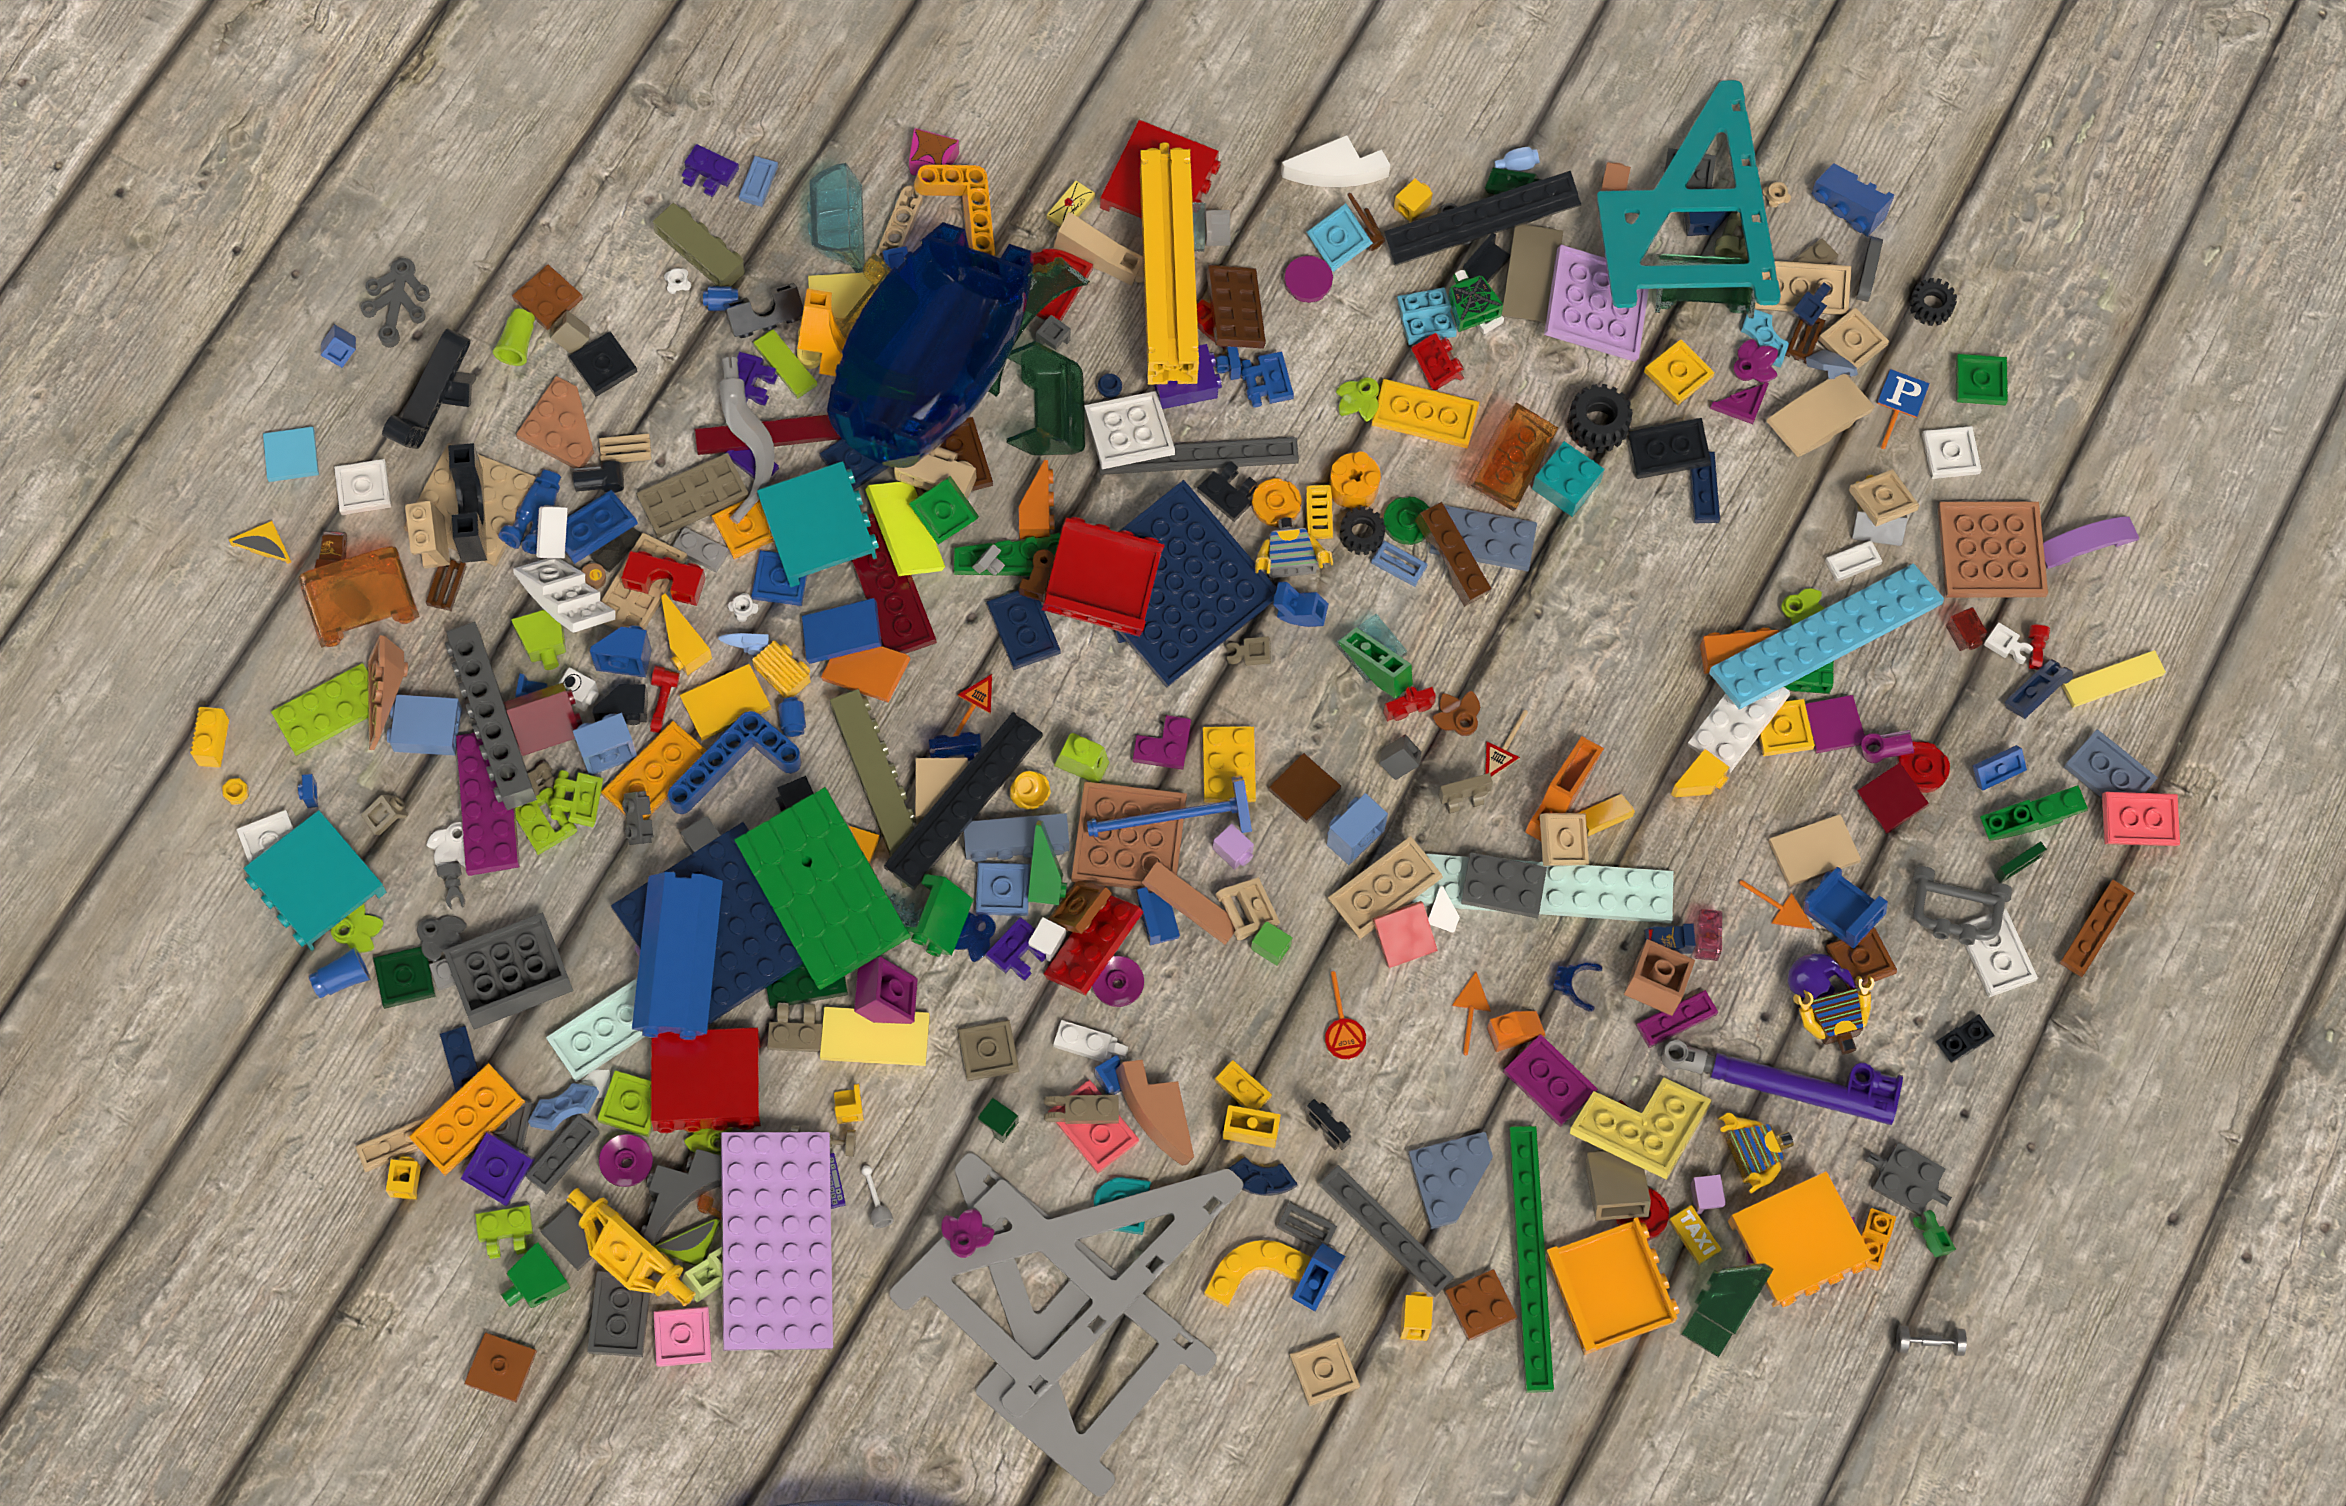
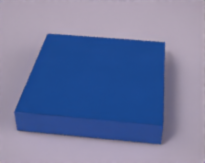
(772, 583)

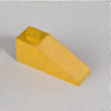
(686, 645)

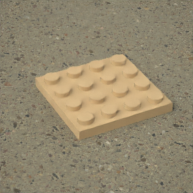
(503, 495)

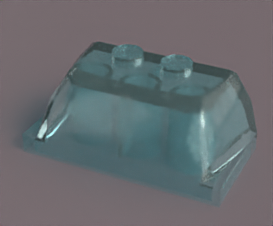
(837, 216)

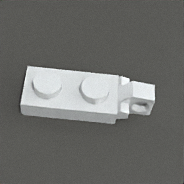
(1088, 1042)

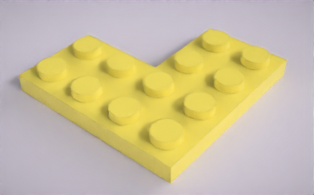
(1646, 1138)

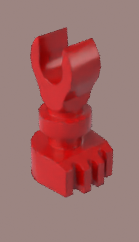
(2039, 634)

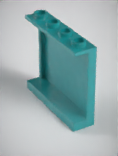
(817, 521)
(312, 879)

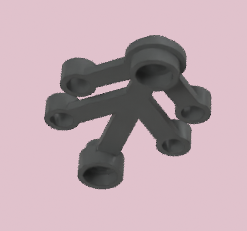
(395, 297)

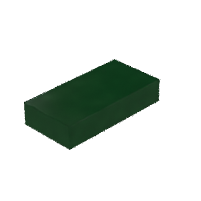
(2020, 862)

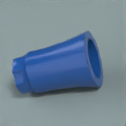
(340, 974)

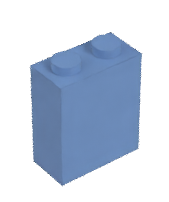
(424, 725)

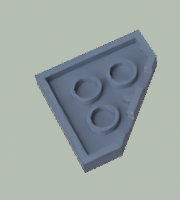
(1449, 1175)

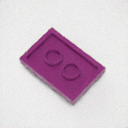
(1550, 1080)

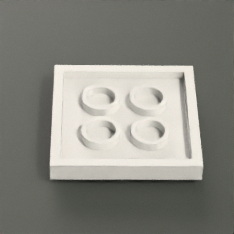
(1129, 430)

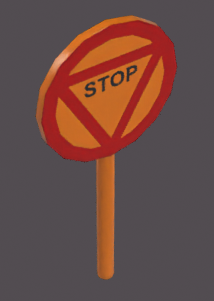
(1345, 1036)

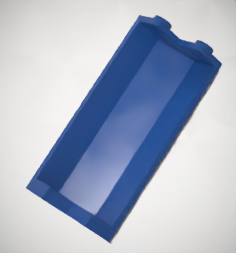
(677, 955)

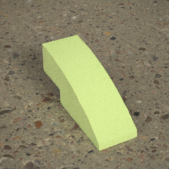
(706, 1276)

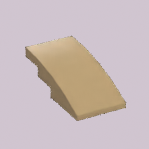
(1820, 414)

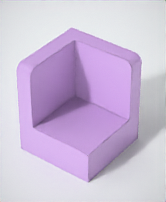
(1707, 1193)

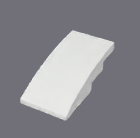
(564, 594)

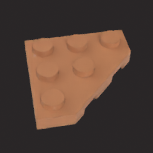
(559, 425)

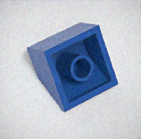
(623, 652)

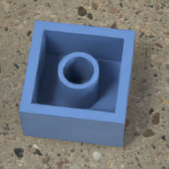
(605, 743)
(1356, 828)

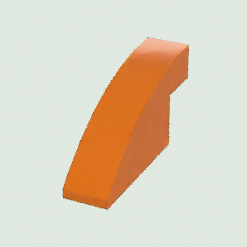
(1567, 783)

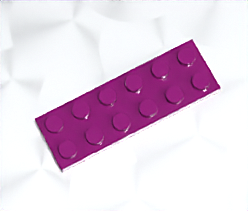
(487, 825)

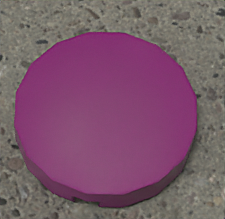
(1308, 279)

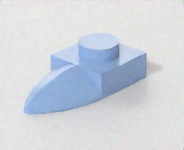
(751, 643)

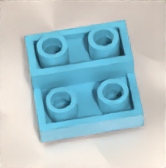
(1426, 314)

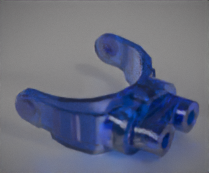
(1565, 982)

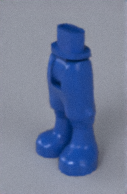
(541, 493)

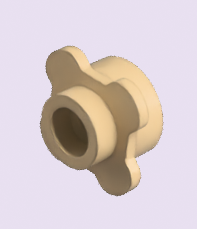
(1777, 188)

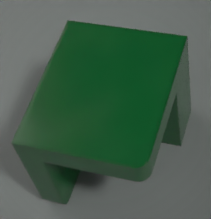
(999, 1119)

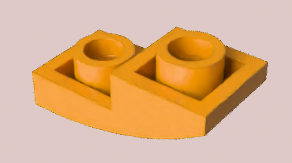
(1876, 1235)

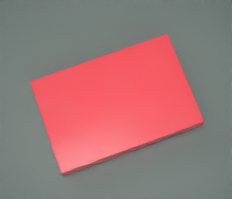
(2141, 819)
(1097, 1142)

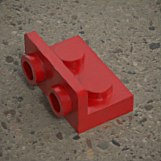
(1437, 361)

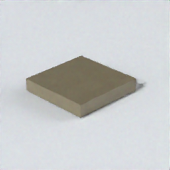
(988, 1050)

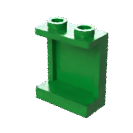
(941, 917)

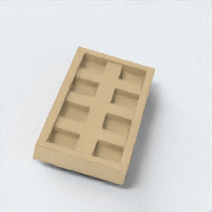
(634, 607)

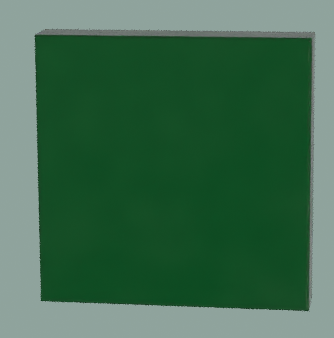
(404, 977)

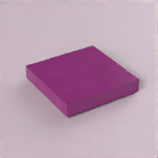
(1835, 724)

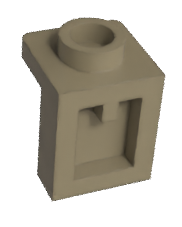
(384, 813)

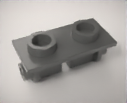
(637, 830)

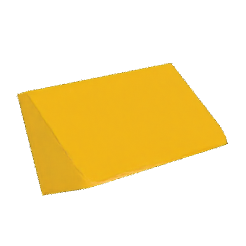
(1607, 814)

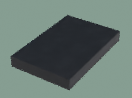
(1669, 448)

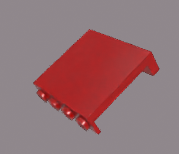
(1124, 184)
(1102, 576)
(705, 1081)

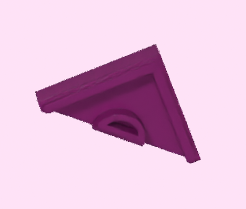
(1743, 404)

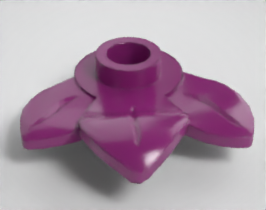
(1758, 360)
(967, 1229)

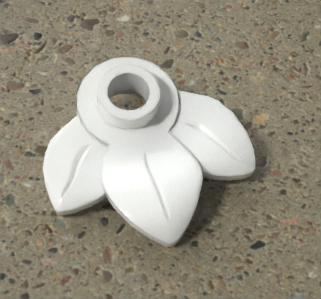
(447, 847)

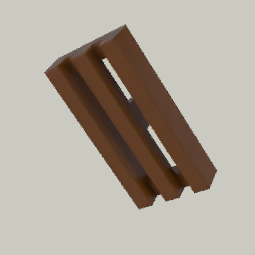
(1798, 354)
(461, 567)

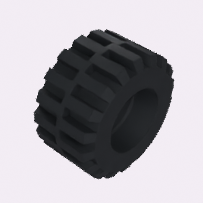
(1605, 401)

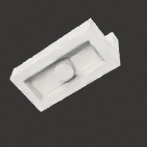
(551, 532)

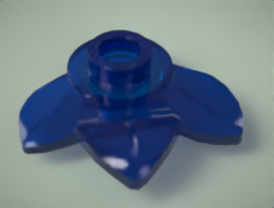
(974, 940)

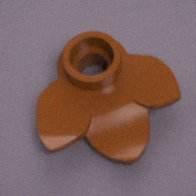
(1457, 711)

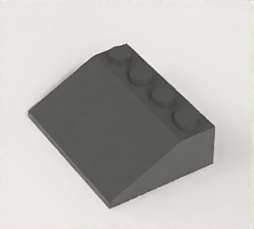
(508, 971)

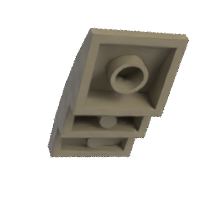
(1530, 272)

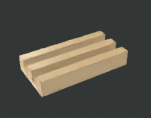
(623, 447)

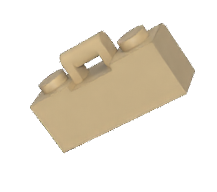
(933, 470)

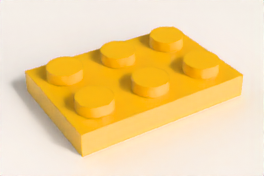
(1225, 755)

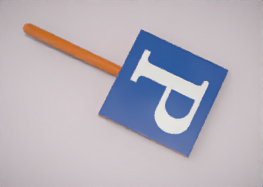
(1902, 395)

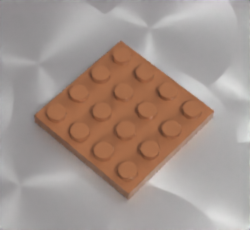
(1992, 549)
(1126, 854)

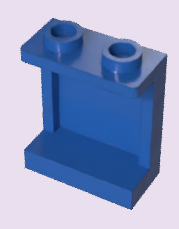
(1844, 908)

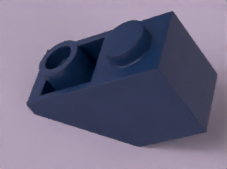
(1704, 222)

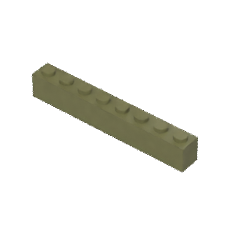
(873, 769)

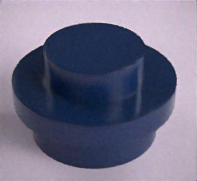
(1110, 385)

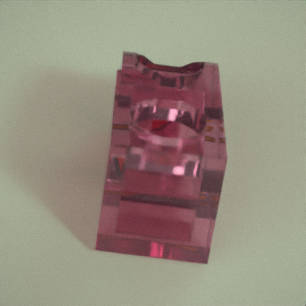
(1709, 935)

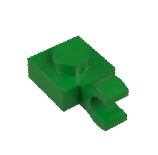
(1936, 1237)

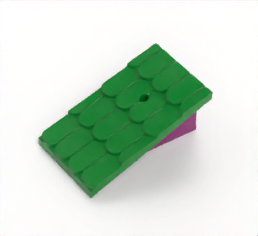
(822, 888)

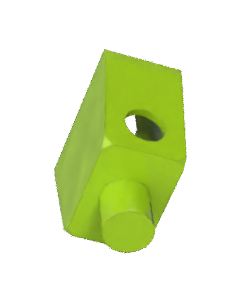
(541, 637)
(1081, 758)

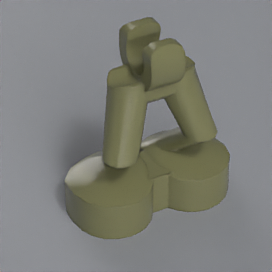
(1728, 245)

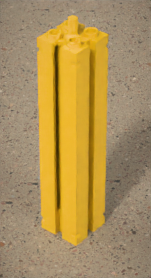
(1169, 266)

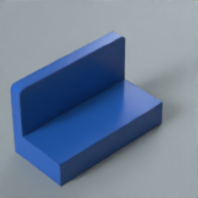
(1157, 917)

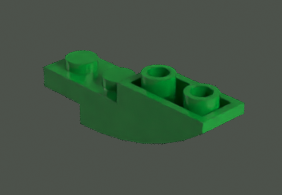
(2034, 815)

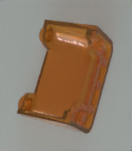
(357, 594)

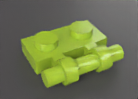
(585, 798)

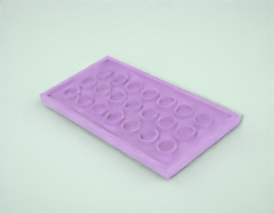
(776, 1241)

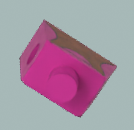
(931, 149)

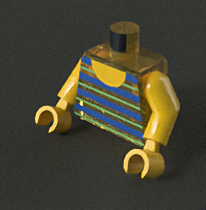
(1755, 1149)

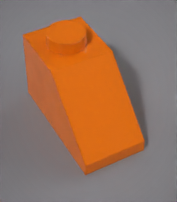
(1514, 1029)

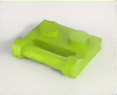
(537, 827)

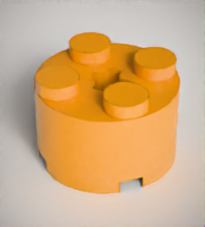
(1355, 480)

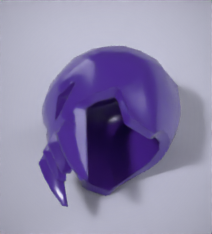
(1813, 974)

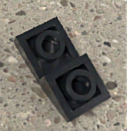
(1965, 1039)

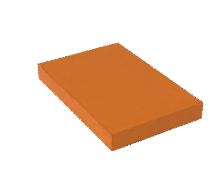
(871, 671)

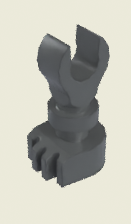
(451, 872)

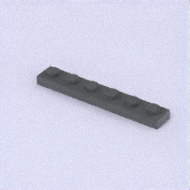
(1386, 1231)

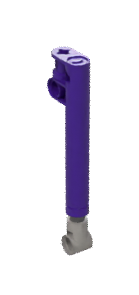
(1870, 1100)

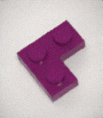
(1169, 750)

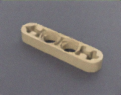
(897, 227)

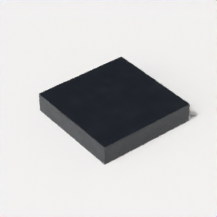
(603, 364)

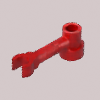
(665, 680)

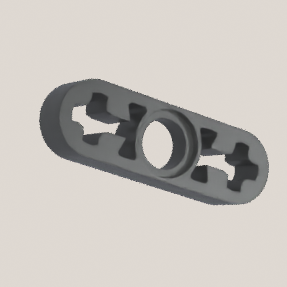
(1869, 269)

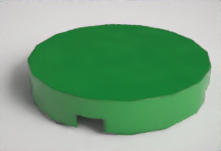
(1400, 520)

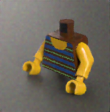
(1838, 1015)

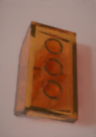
(1512, 456)

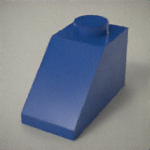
(1318, 1277)

